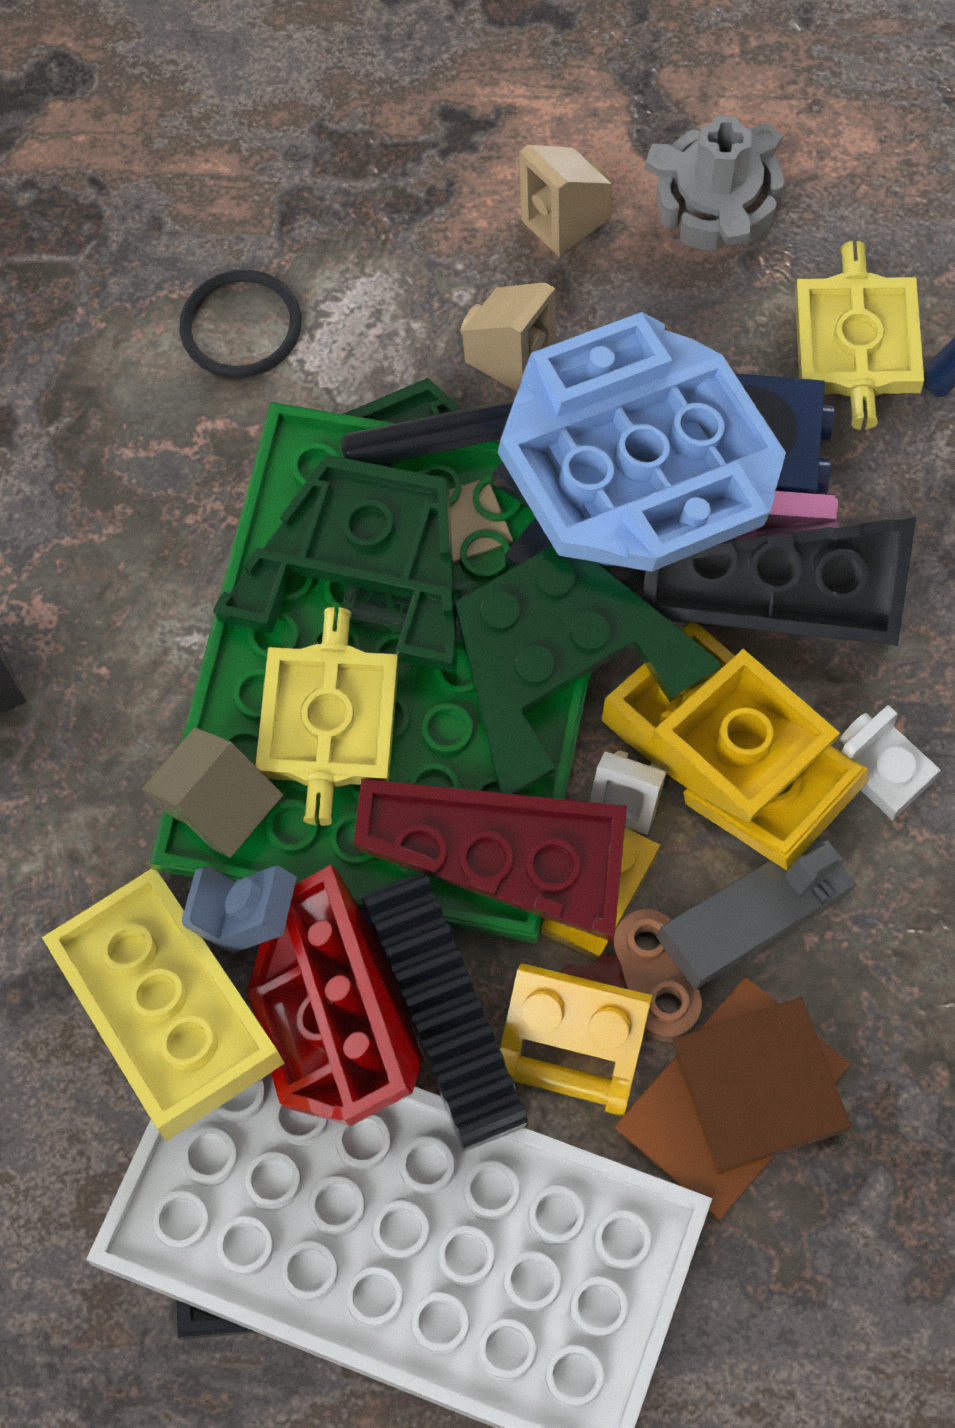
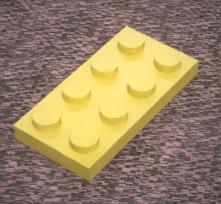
(162, 1004)

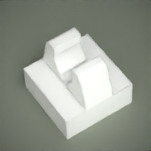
(631, 785)

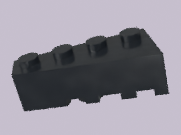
(798, 579)

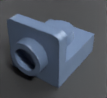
(239, 911)

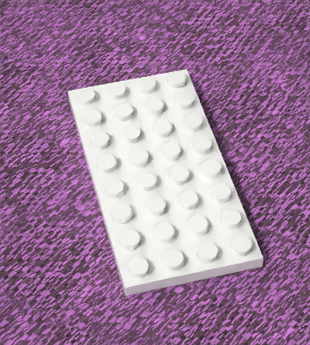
(477, 1279)

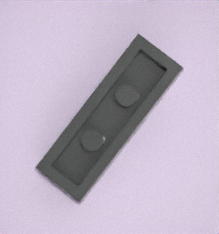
(754, 913)

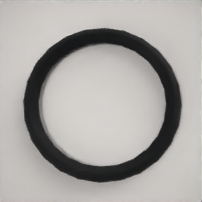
(245, 370)

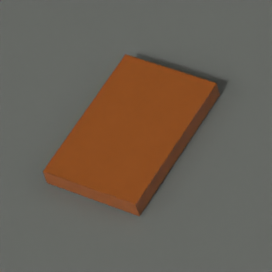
(669, 1133)

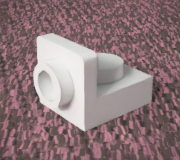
(895, 766)

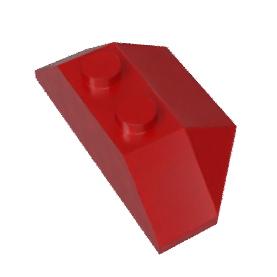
(333, 1008)

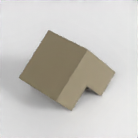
(213, 790)

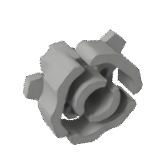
(721, 176)

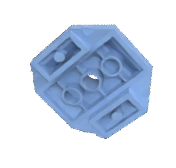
(649, 398)

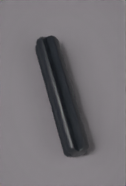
(427, 434)

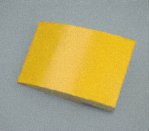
(727, 738)

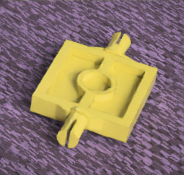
(860, 334)
(327, 715)

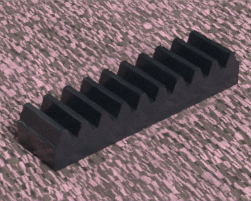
(445, 1011)

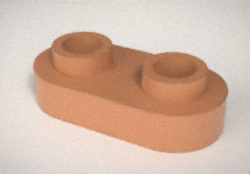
(655, 974)

